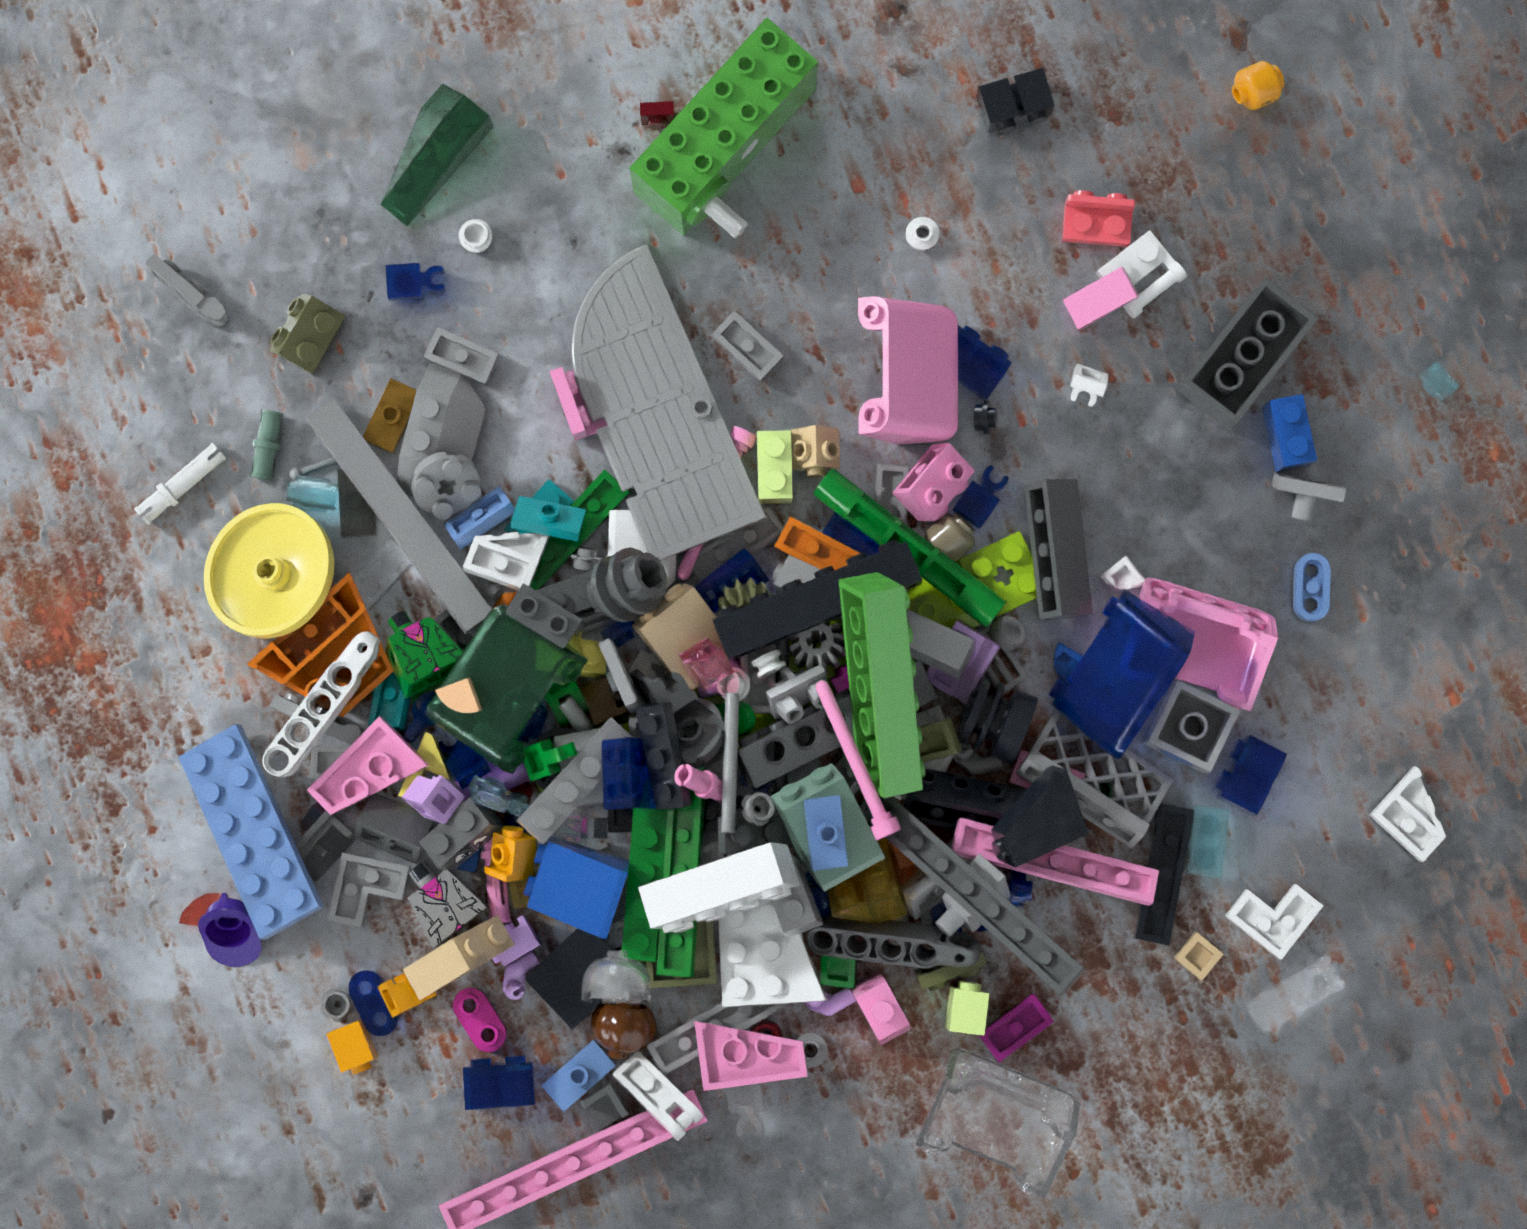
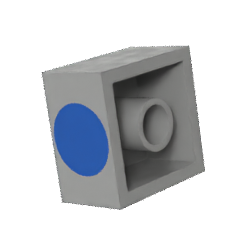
(1191, 727)

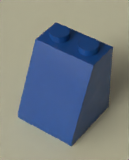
(577, 885)

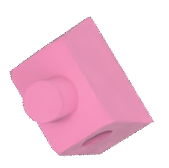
(880, 1008)

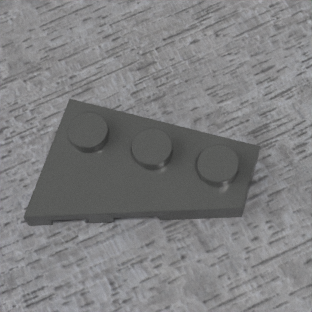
(750, 836)

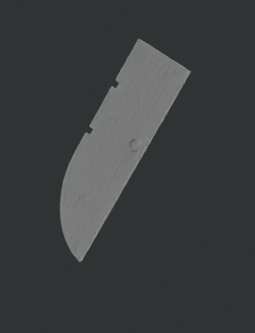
(658, 412)

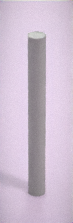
(730, 763)

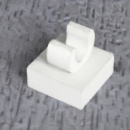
(1090, 381)

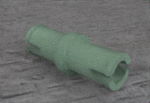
(266, 444)

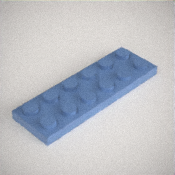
(250, 832)

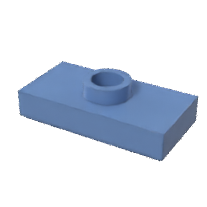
(825, 832)
(578, 1075)

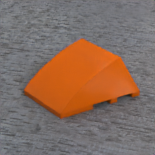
(307, 652)

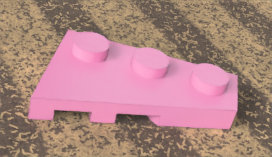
(366, 767)
(745, 1057)

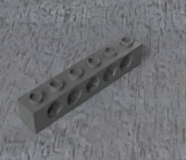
(751, 751)

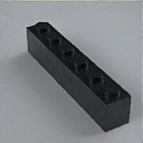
(808, 603)

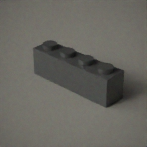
(1058, 549)

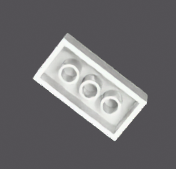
(719, 886)

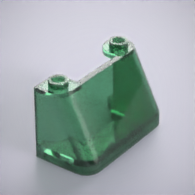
(511, 677)

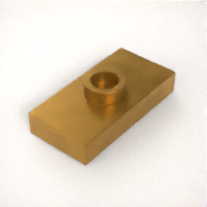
(390, 416)

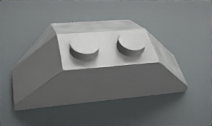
(442, 419)

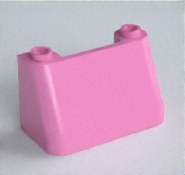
(917, 372)
(1229, 640)

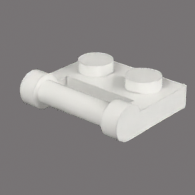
(1139, 261)

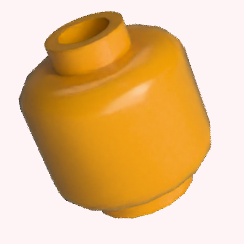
(1258, 85)

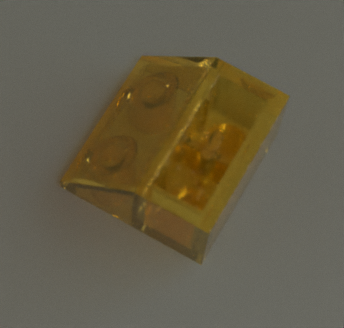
(870, 894)

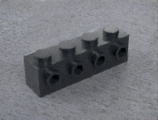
(954, 796)

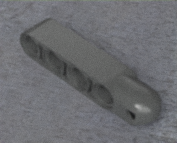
(877, 948)

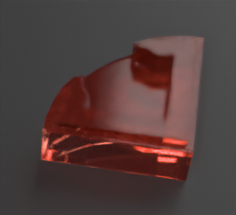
(197, 908)

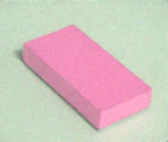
(1100, 298)

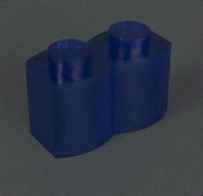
(1250, 774)
(499, 1084)

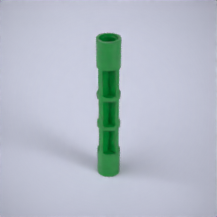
(933, 565)

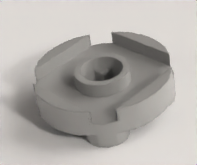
(447, 501)

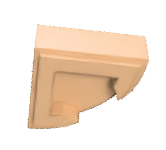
(460, 696)

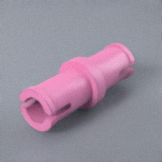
(703, 783)

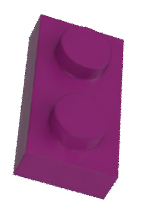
(1016, 1027)

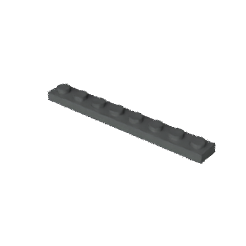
(980, 899)

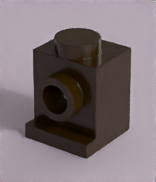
(604, 702)

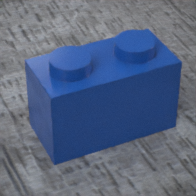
(1289, 433)

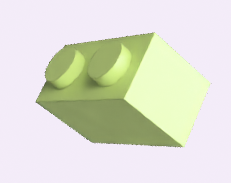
(774, 467)
(967, 1008)

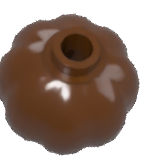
(623, 1028)

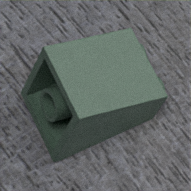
(860, 842)

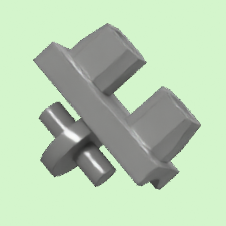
(794, 692)

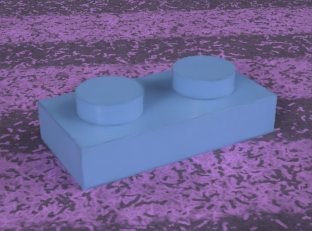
(480, 517)

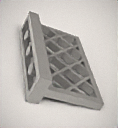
(1106, 813)

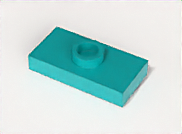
(548, 518)

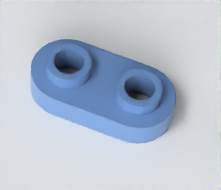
(1312, 588)

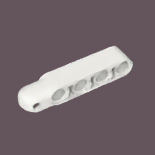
(306, 714)

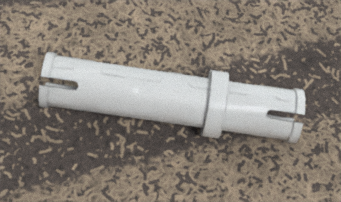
(179, 484)

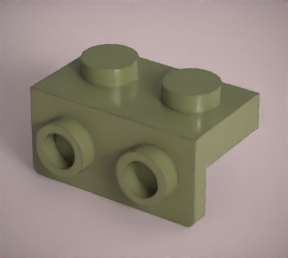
(306, 332)

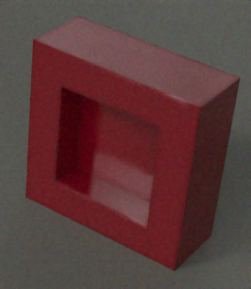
(657, 114)

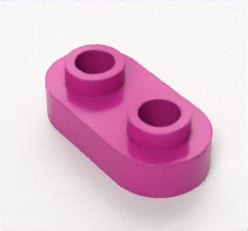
(482, 1017)

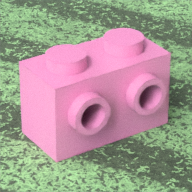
(934, 482)

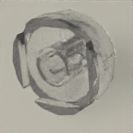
(616, 980)

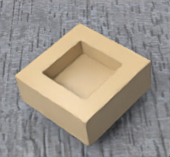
(1198, 956)

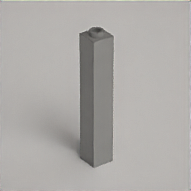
(931, 641)

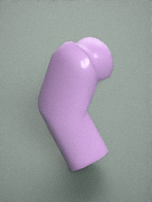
(515, 975)

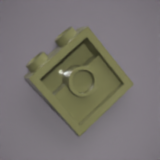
(704, 962)

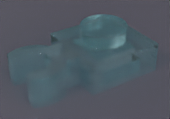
(493, 794)

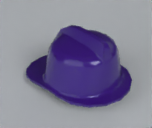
(229, 933)

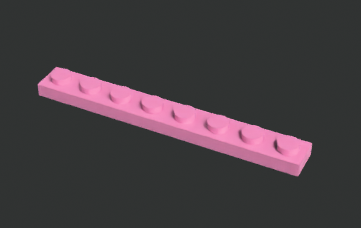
(559, 1169)

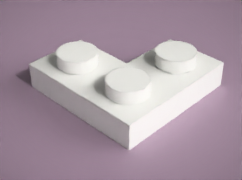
(1275, 928)

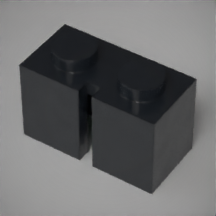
(1011, 104)

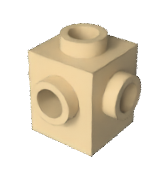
(815, 450)

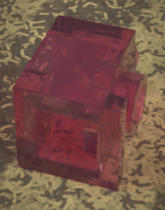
(705, 664)

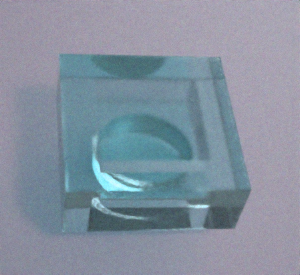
(1438, 381)

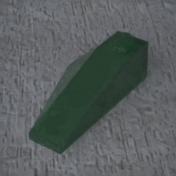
(439, 142)

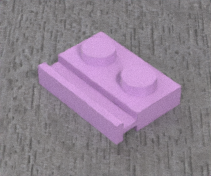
(976, 668)

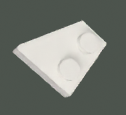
(506, 558)

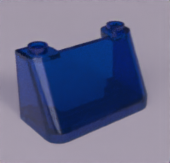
(1123, 672)

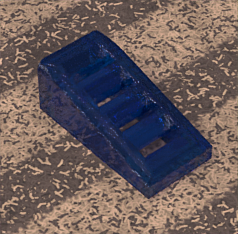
(733, 567)

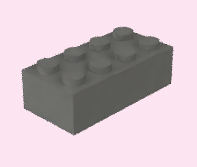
(1247, 354)

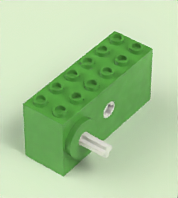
(724, 130)

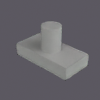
(1307, 493)

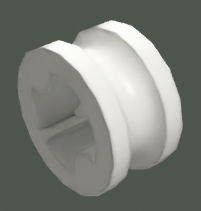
(768, 664)

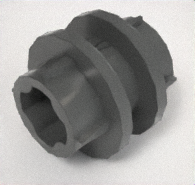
(627, 585)

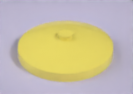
(269, 571)

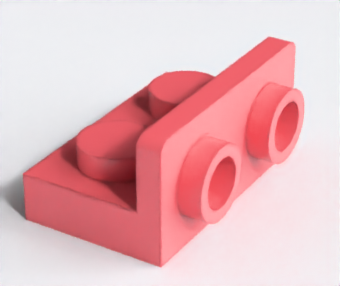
(1098, 219)

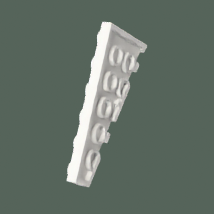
(761, 961)

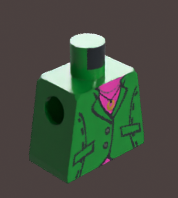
(419, 653)

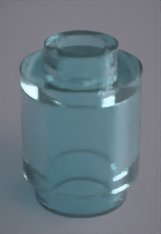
(313, 494)

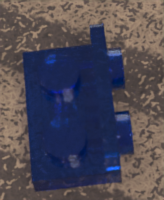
(978, 364)
(625, 775)

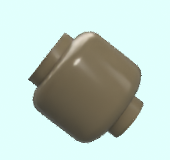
(951, 535)

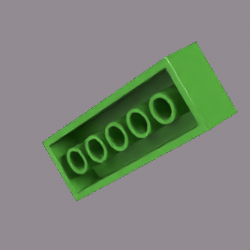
(882, 681)

